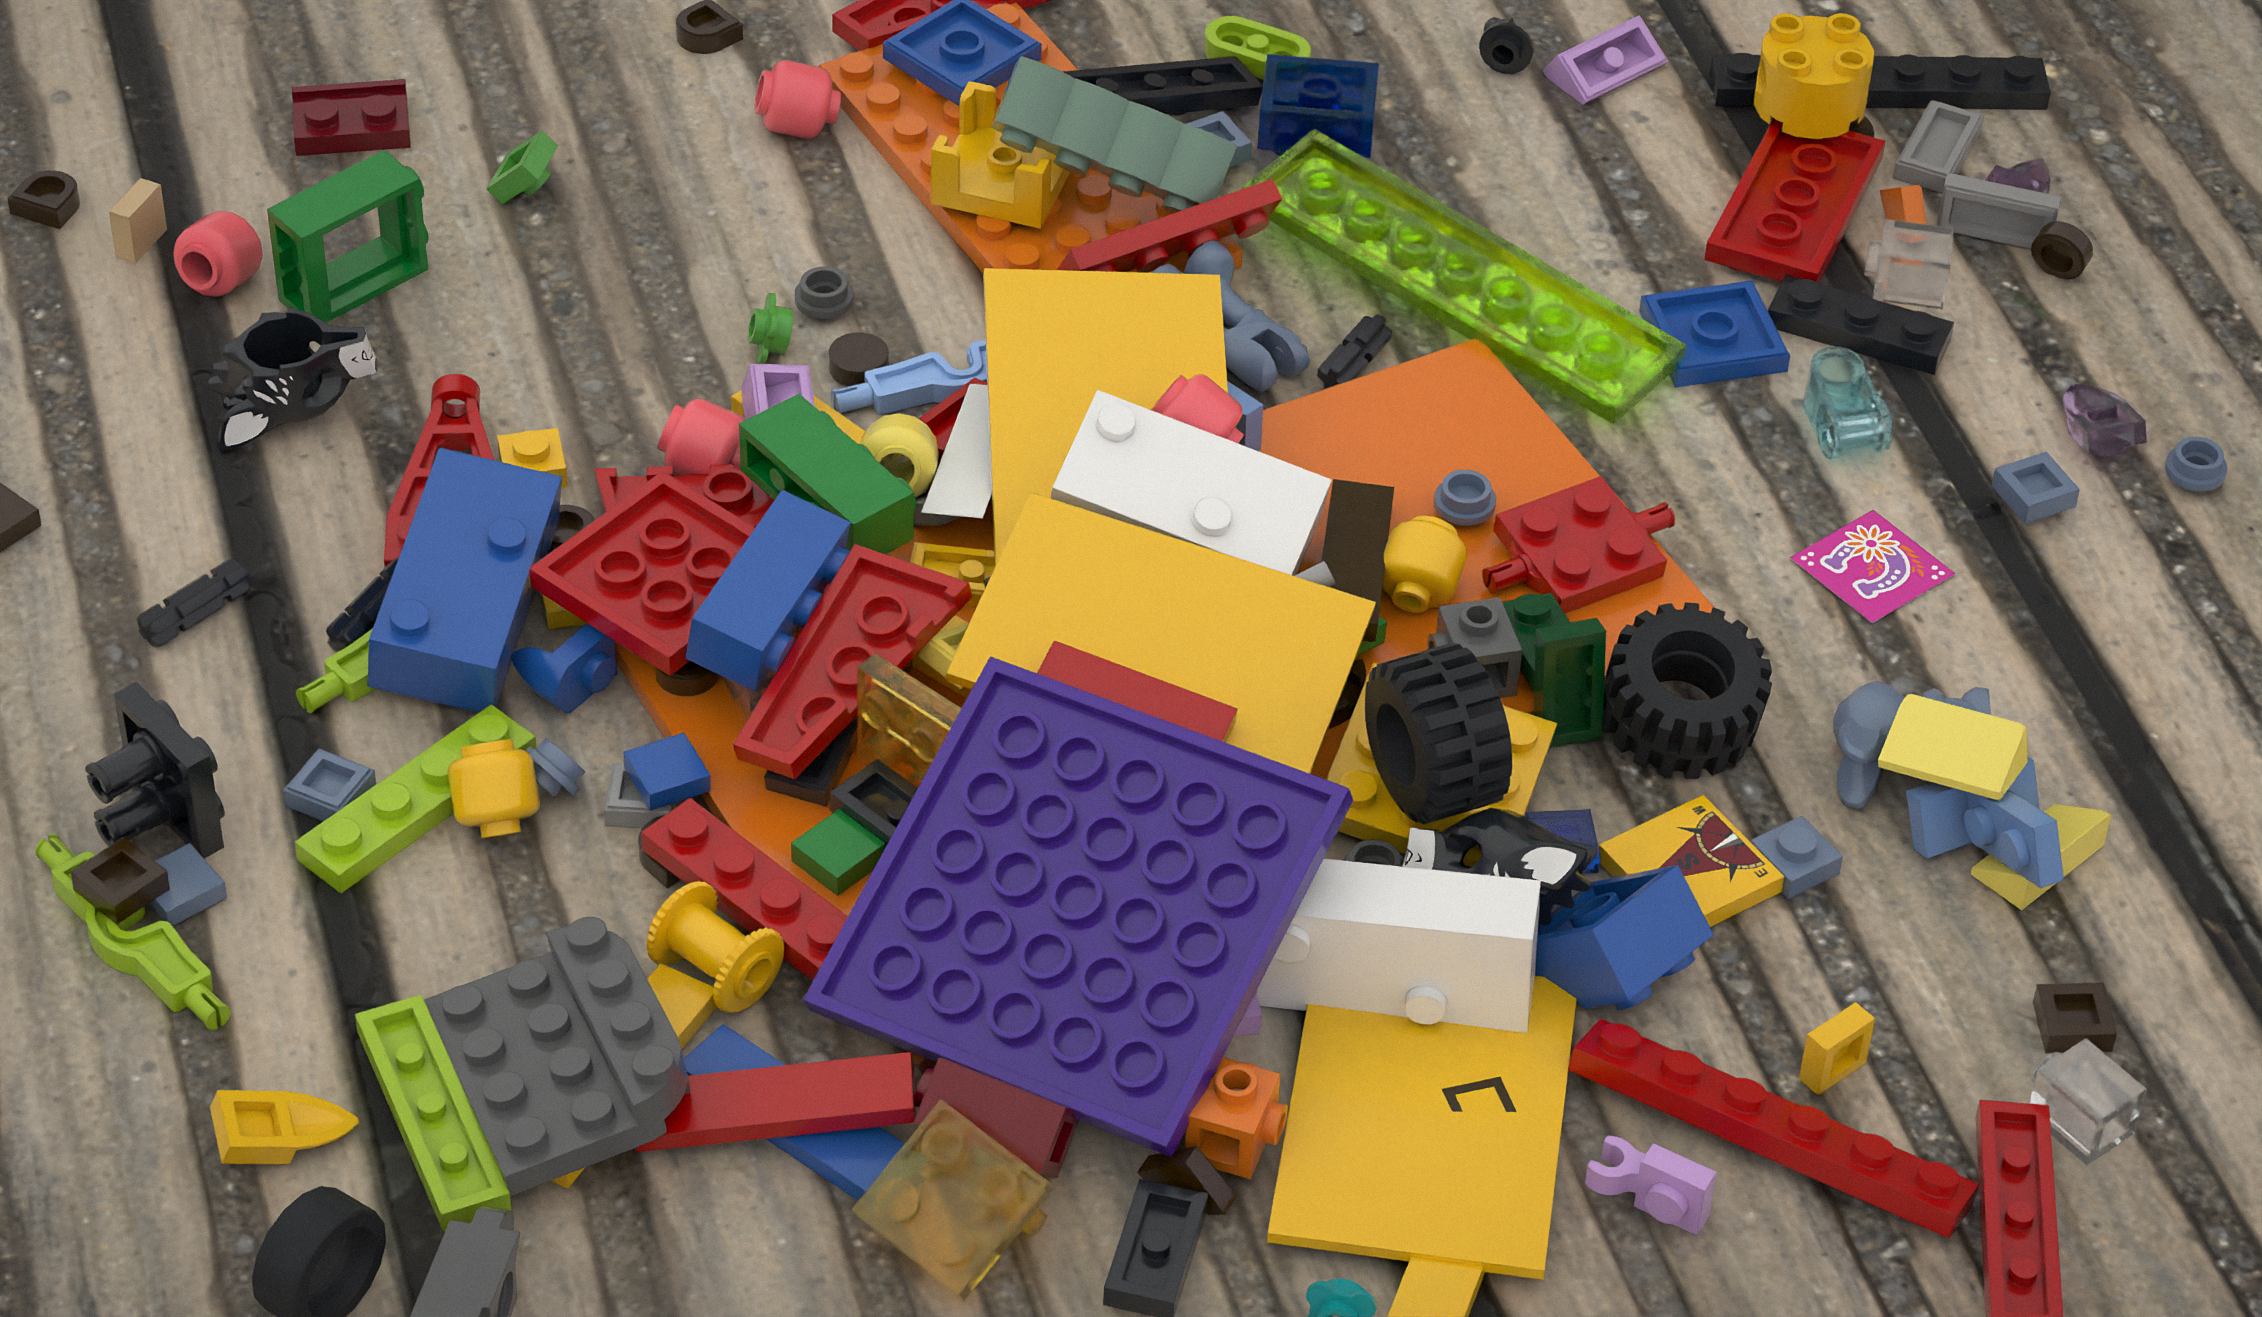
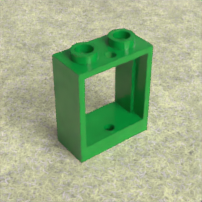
(365, 272)

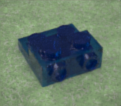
(1317, 95)

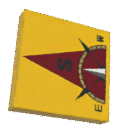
(1714, 856)

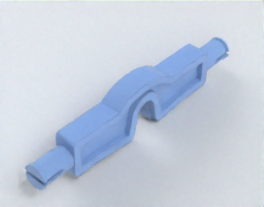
(911, 382)

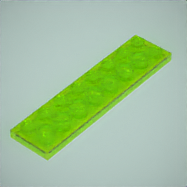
(1469, 277)

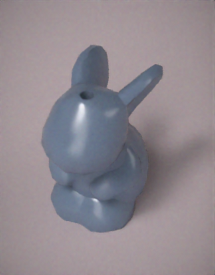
(1863, 727)

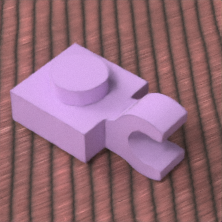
(1664, 1182)

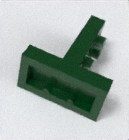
(1561, 665)

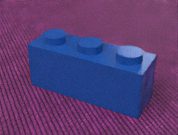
(768, 591)

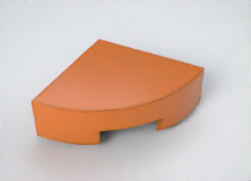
(1904, 204)

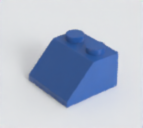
(1622, 937)

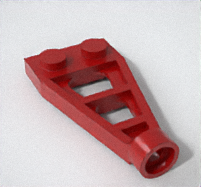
(447, 428)

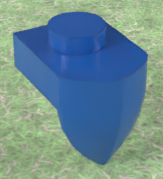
(572, 671)

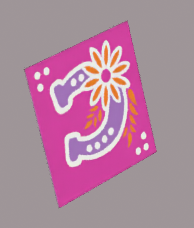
(1872, 566)

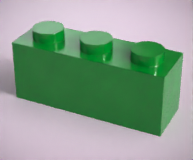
(812, 458)

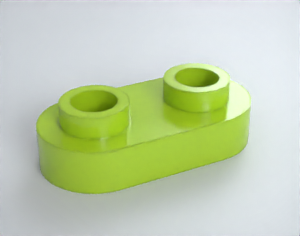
(1251, 42)

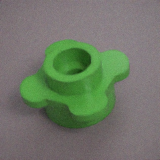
(770, 328)

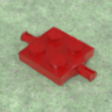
(1579, 545)

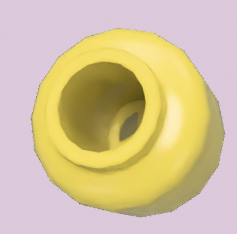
(905, 436)

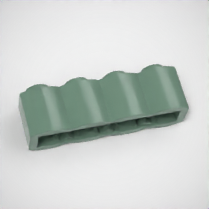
(1112, 136)

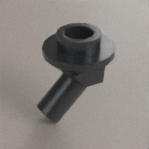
(1505, 46)

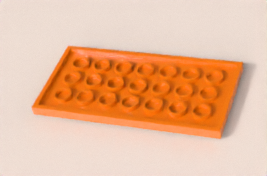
(906, 119)

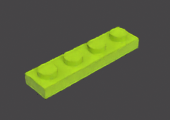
(399, 806)
(431, 1110)

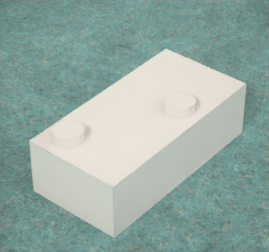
(1191, 485)
(1411, 946)

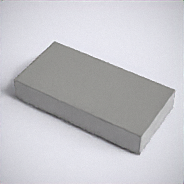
(1938, 145)
(1995, 210)

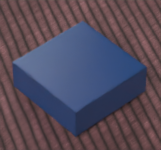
(667, 771)

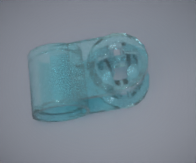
(1845, 404)

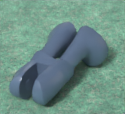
(1255, 343)

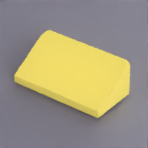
(1955, 747)
(2080, 836)

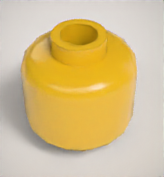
(1424, 563)
(493, 787)

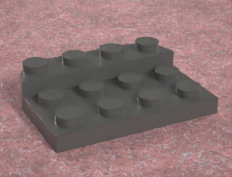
(563, 1055)

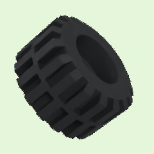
(1694, 650)
(1438, 733)

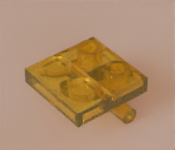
(900, 719)
(954, 1200)

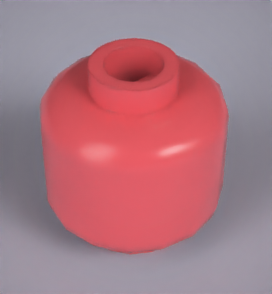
(796, 99)
(217, 253)
(1202, 405)
(700, 437)

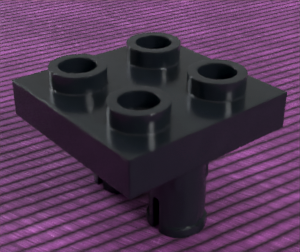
(164, 769)

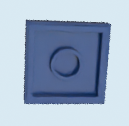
(958, 47)
(1723, 331)

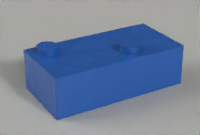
(463, 581)

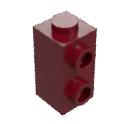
(1020, 1121)

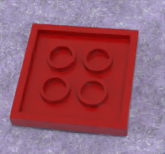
(645, 568)

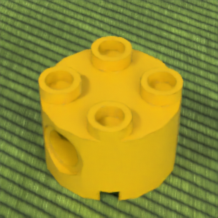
(1814, 74)

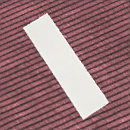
(964, 473)

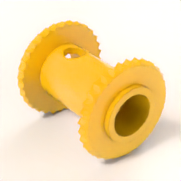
(692, 931)

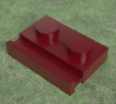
(350, 117)

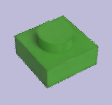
(523, 168)

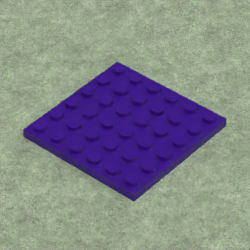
(1080, 902)

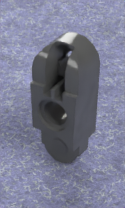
(473, 1269)

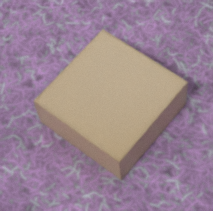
(138, 220)

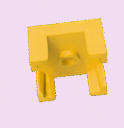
(987, 175)

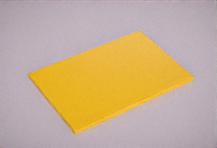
(1075, 333)
(1175, 614)
(1387, 1165)

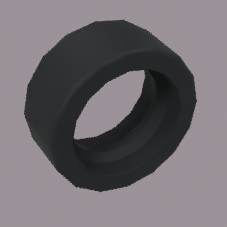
(319, 1256)

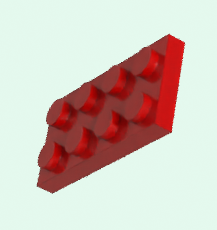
(1794, 204)

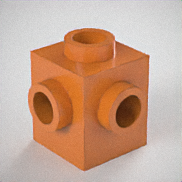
(1237, 1117)

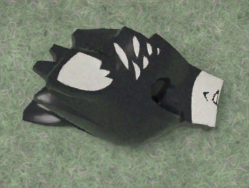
(279, 379)
(1509, 848)

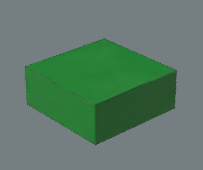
(837, 852)

